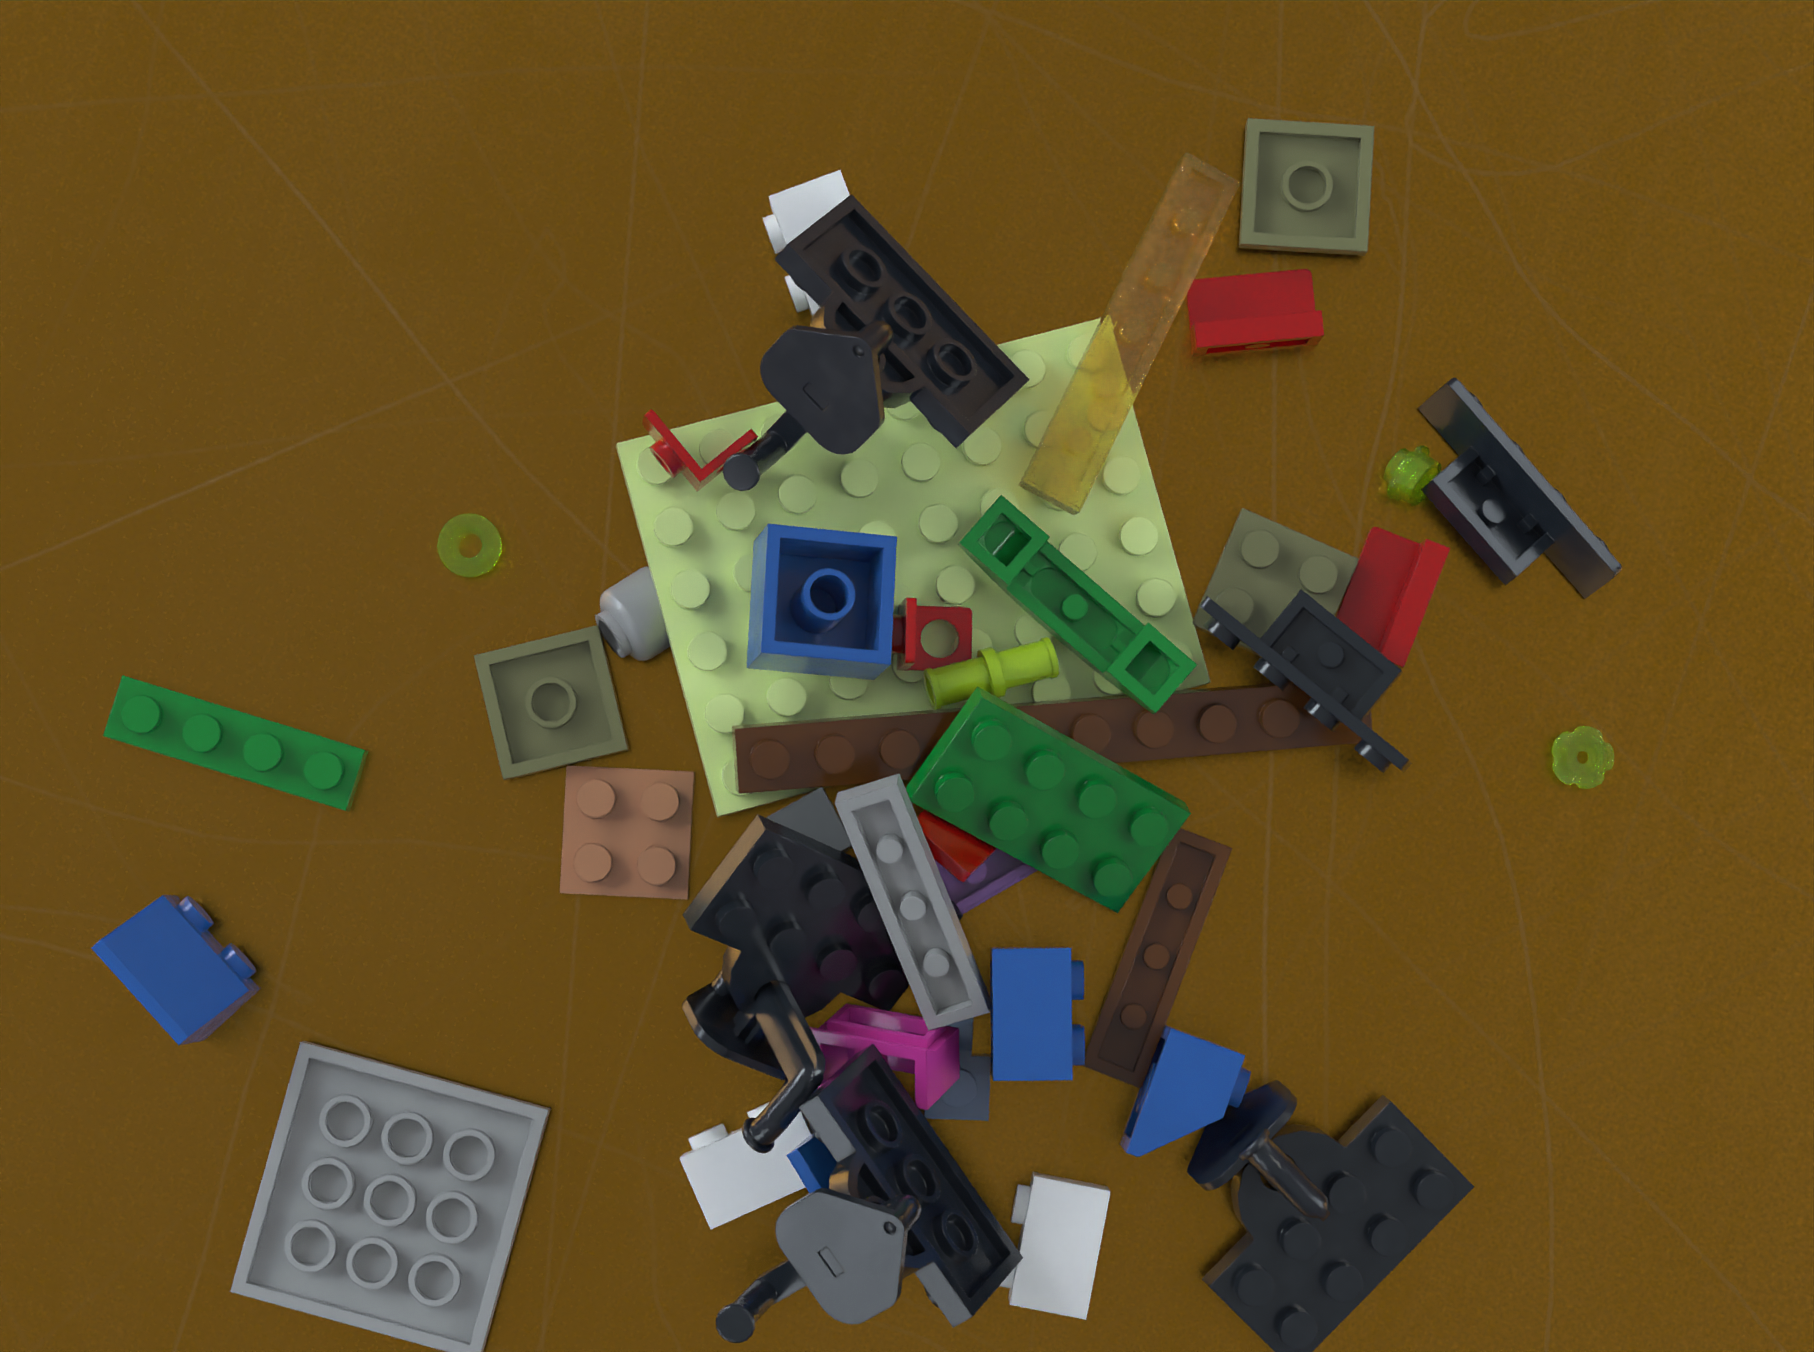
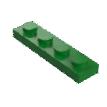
(235, 743)

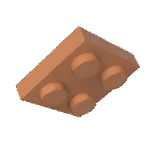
(627, 832)

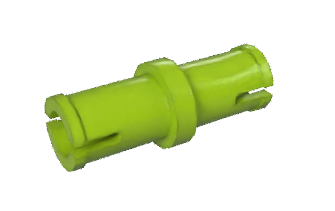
(991, 672)

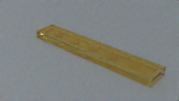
(1129, 334)

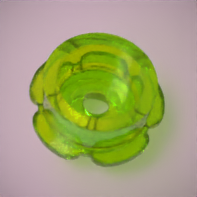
(1410, 473)
(1565, 760)

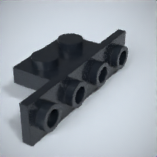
(1504, 501)
(1325, 662)

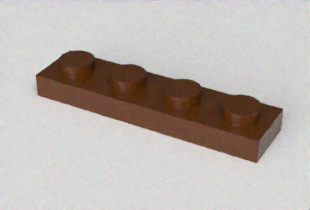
(1156, 957)

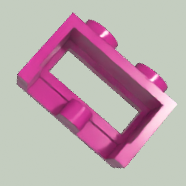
(901, 1042)

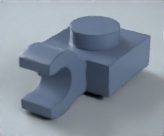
(970, 1093)

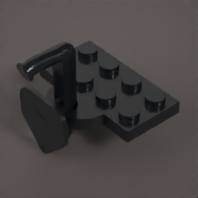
(872, 345)
(795, 938)
(888, 1213)
(1327, 1218)

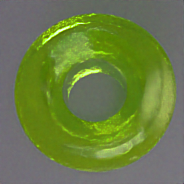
(455, 531)

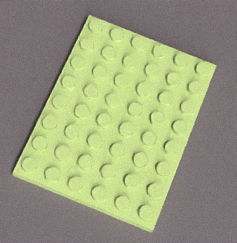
(929, 496)

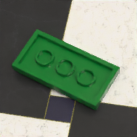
(1047, 800)

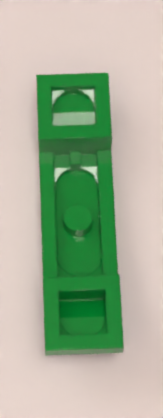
(1075, 607)

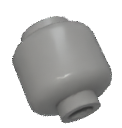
(633, 617)

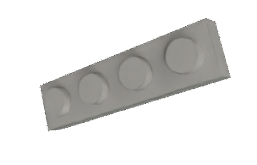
(913, 901)

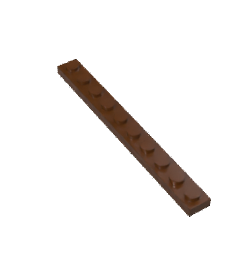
(1114, 726)

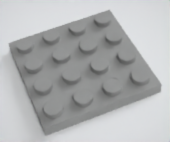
(390, 1200)

